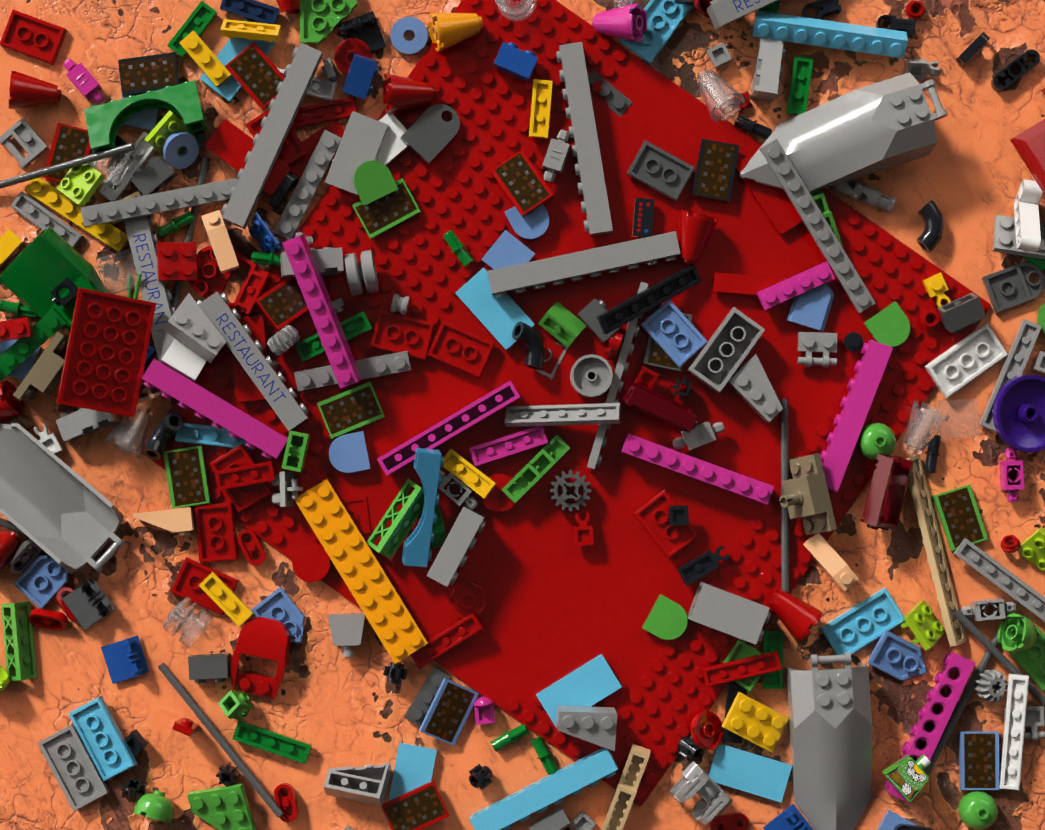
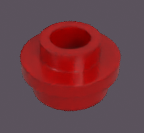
(915, 4)
(936, 319)
(1010, 544)

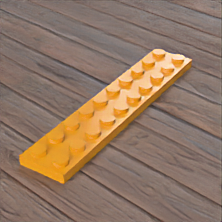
(360, 571)

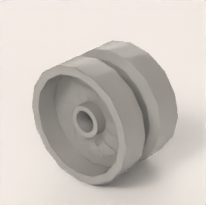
(360, 273)
(602, 378)

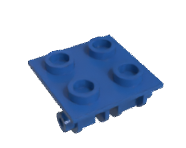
(259, 229)
(125, 659)
(789, 820)

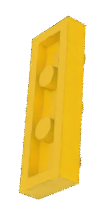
(250, 30)
(205, 59)
(540, 109)
(468, 474)
(226, 599)

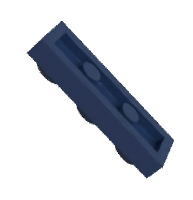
(251, 10)

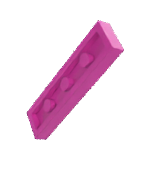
(795, 285)
(508, 445)

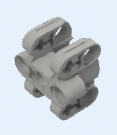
(712, 799)

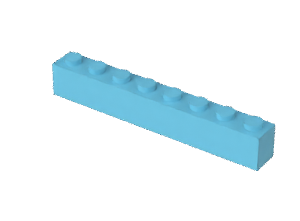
(829, 34)
(546, 791)

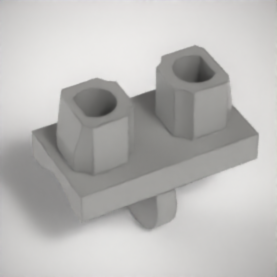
(288, 489)

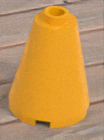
(453, 28)

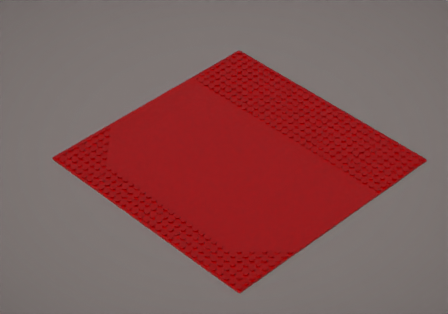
(545, 596)

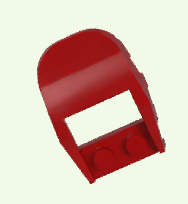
(211, 280)
(262, 639)

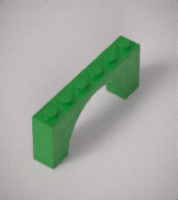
(106, 119)

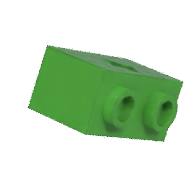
(296, 451)

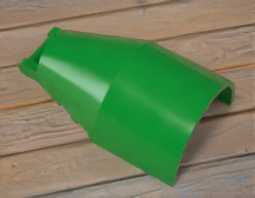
(43, 268)

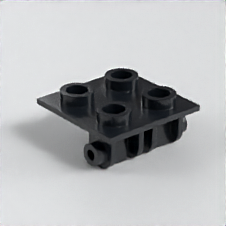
(364, 28)
(88, 603)

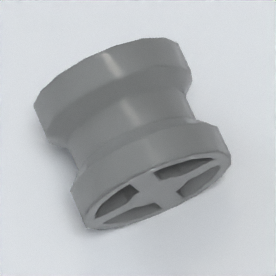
(400, 304)

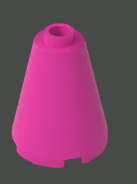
(622, 22)

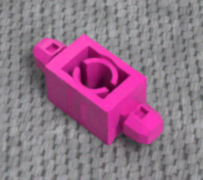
(84, 81)
(1012, 495)

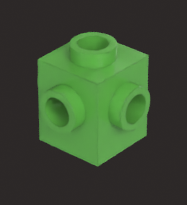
(235, 705)

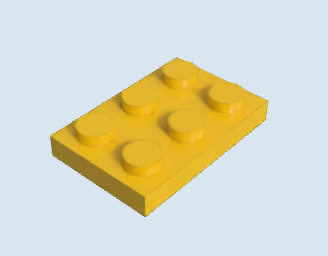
(755, 722)

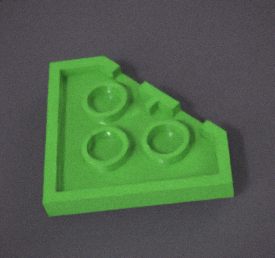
(321, 17)
(223, 807)

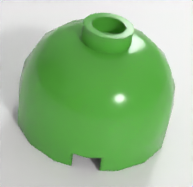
(876, 439)
(1017, 633)
(155, 806)
(978, 810)

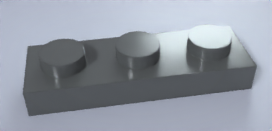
(614, 98)
(423, 700)

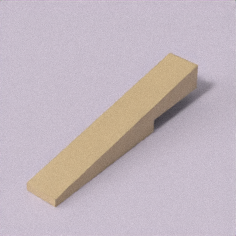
(626, 788)

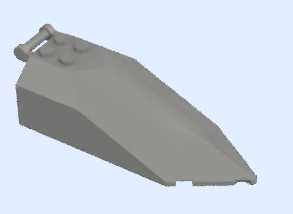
(855, 134)
(54, 503)
(830, 741)

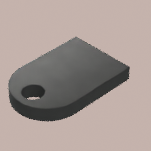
(431, 133)
(1012, 286)

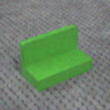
(562, 324)

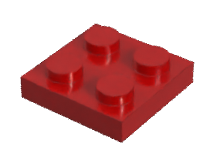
(177, 261)

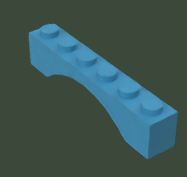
(417, 545)

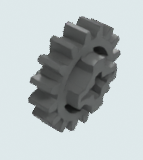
(579, 500)

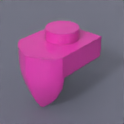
(484, 711)

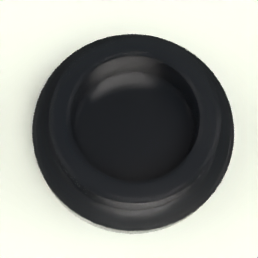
(853, 341)

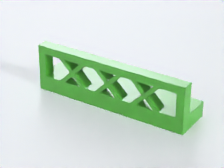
(401, 521)
(21, 641)

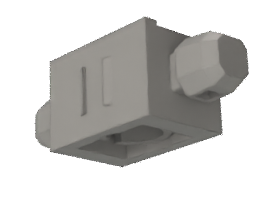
(556, 156)
(699, 436)
(470, 502)
(1001, 607)

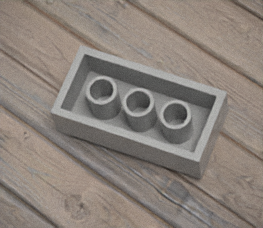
(726, 350)
(455, 547)

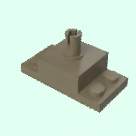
(46, 371)
(808, 495)

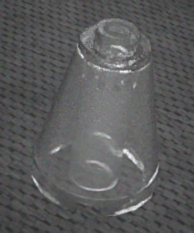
(719, 96)
(923, 426)
(132, 431)

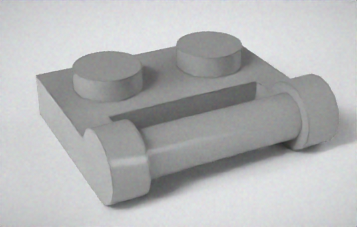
(27, 139)

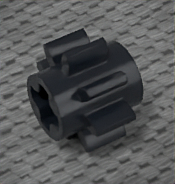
(687, 390)
(395, 672)
(688, 748)
(480, 776)
(231, 779)
(132, 789)

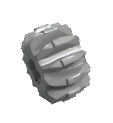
(283, 340)
(991, 685)

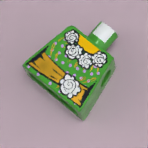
(908, 775)

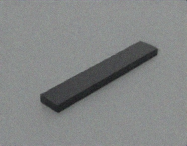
(648, 299)

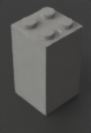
(729, 613)

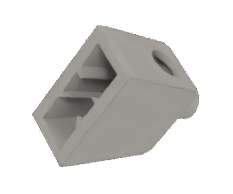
(347, 631)

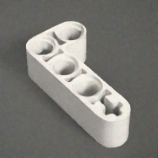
(1027, 216)

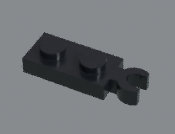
(701, 565)

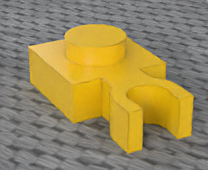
(936, 287)

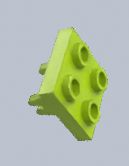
(167, 126)
(81, 183)
(1034, 548)
(923, 625)

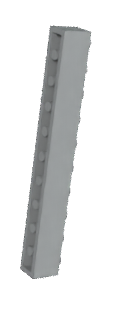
(272, 135)
(585, 139)
(583, 263)

